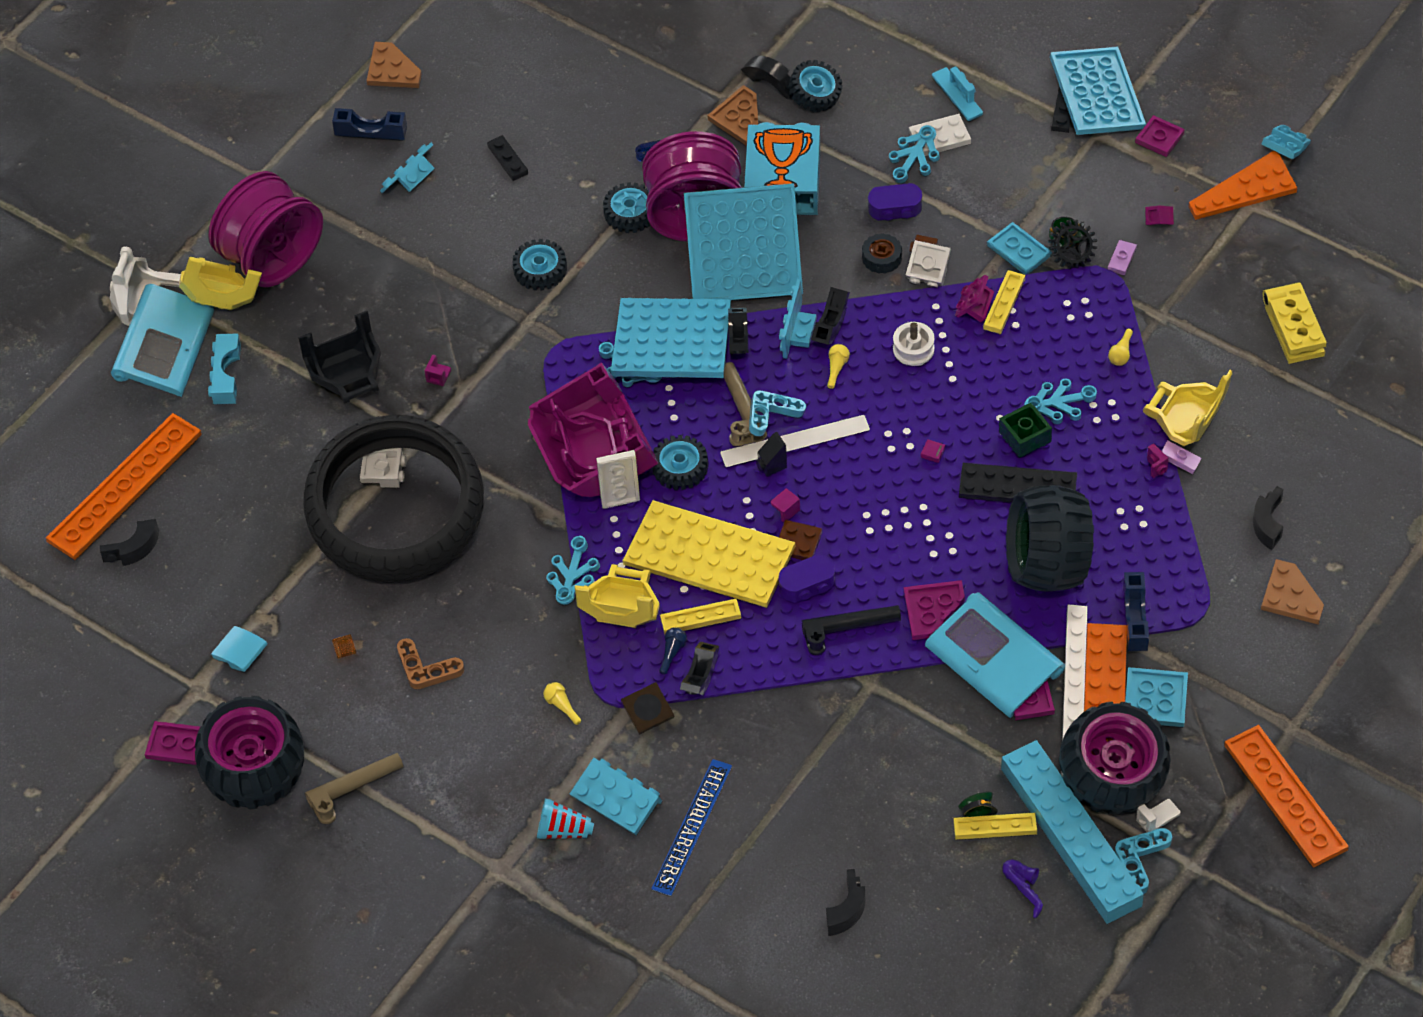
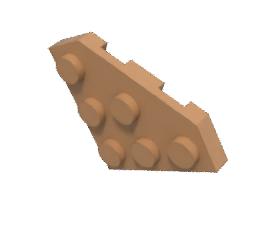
(392, 68)
(736, 114)
(1291, 594)

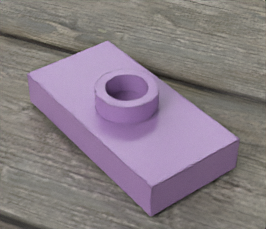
(1122, 257)
(1181, 457)

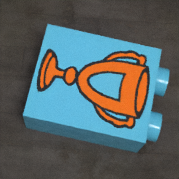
(785, 157)

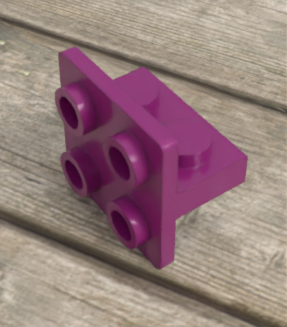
(975, 299)

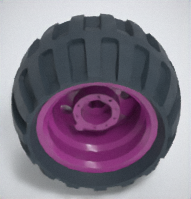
(1125, 726)
(257, 769)

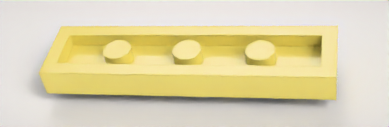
(1004, 302)
(701, 615)
(995, 826)

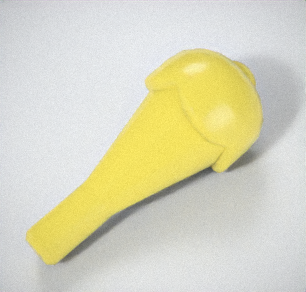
(1119, 353)
(838, 357)
(555, 694)

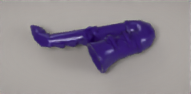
(1018, 874)

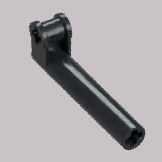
(816, 628)

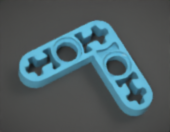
(760, 403)
(1135, 852)

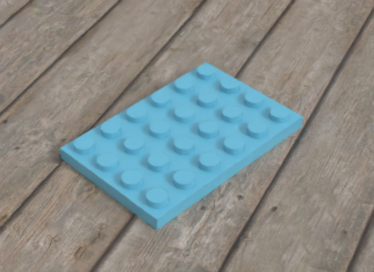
(1097, 90)

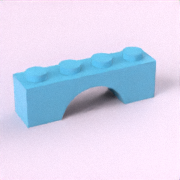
(225, 351)

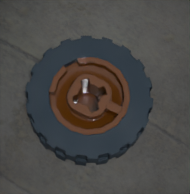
(881, 253)

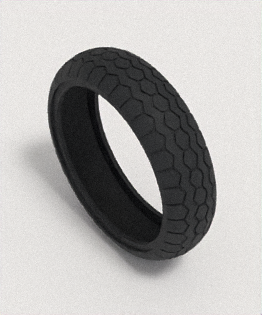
(387, 433)

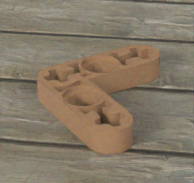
(420, 671)

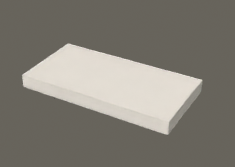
(618, 479)

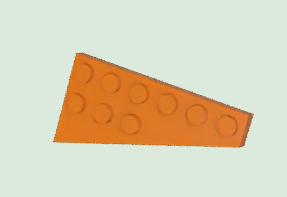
(1256, 183)

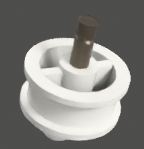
(913, 343)

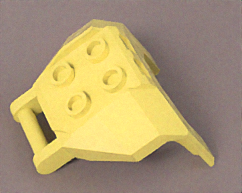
(218, 284)
(1187, 408)
(619, 599)

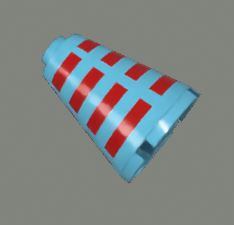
(562, 822)

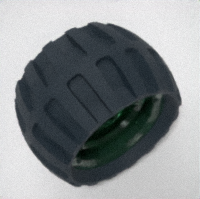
(1049, 538)

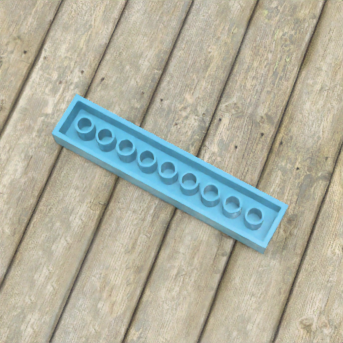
(1072, 832)

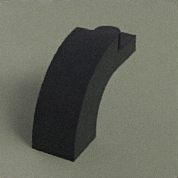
(769, 70)
(832, 318)
(738, 330)
(1265, 527)
(135, 547)
(701, 669)
(850, 910)

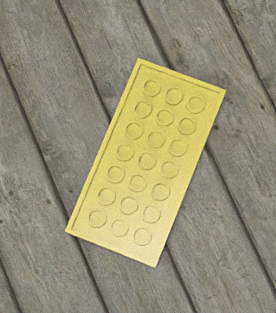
(709, 553)

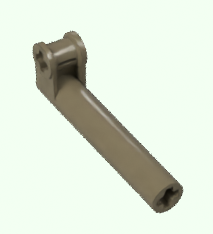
(743, 404)
(321, 797)

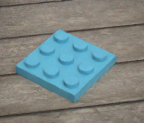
(1159, 693)

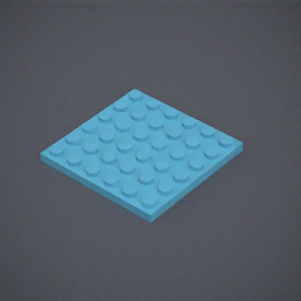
(743, 242)
(671, 338)

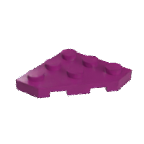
(931, 606)

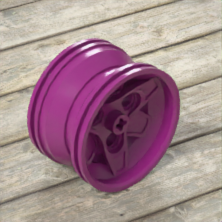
(684, 165)
(265, 228)

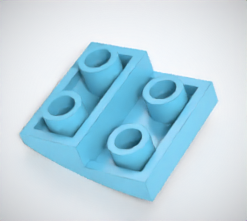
(1286, 141)
(239, 648)

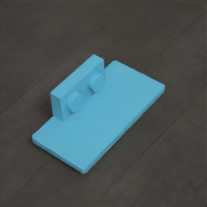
(797, 325)

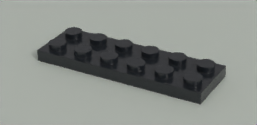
(1004, 482)

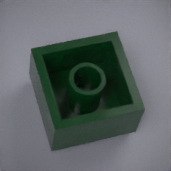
(1025, 430)

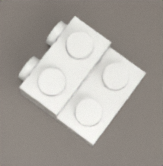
(928, 264)
(384, 467)

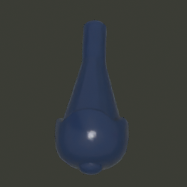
(675, 639)

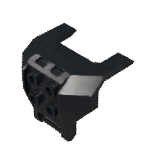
(344, 362)

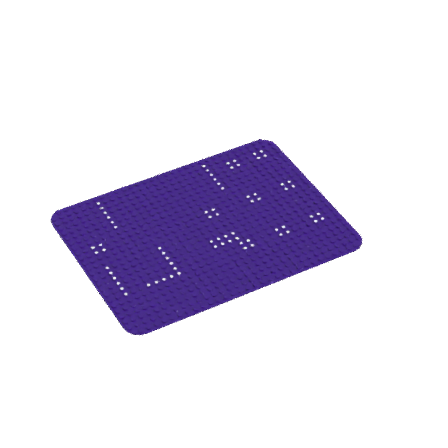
(882, 506)

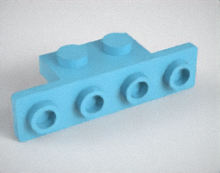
(959, 91)
(413, 173)

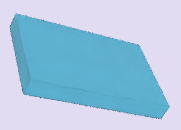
(1019, 248)

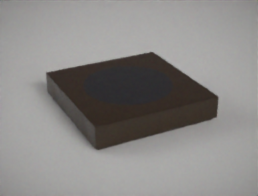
(647, 708)

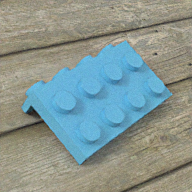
(615, 795)

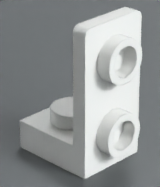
(1158, 816)

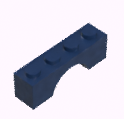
(350, 124)
(1135, 611)

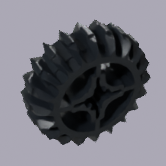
(1069, 237)

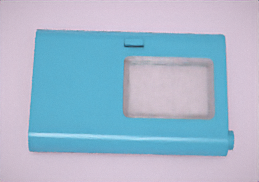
(158, 340)
(1004, 654)

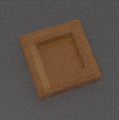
(344, 646)

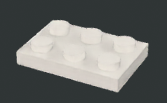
(949, 133)

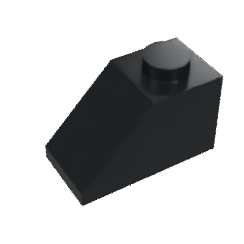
(772, 455)

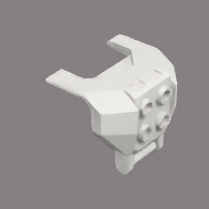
(129, 282)

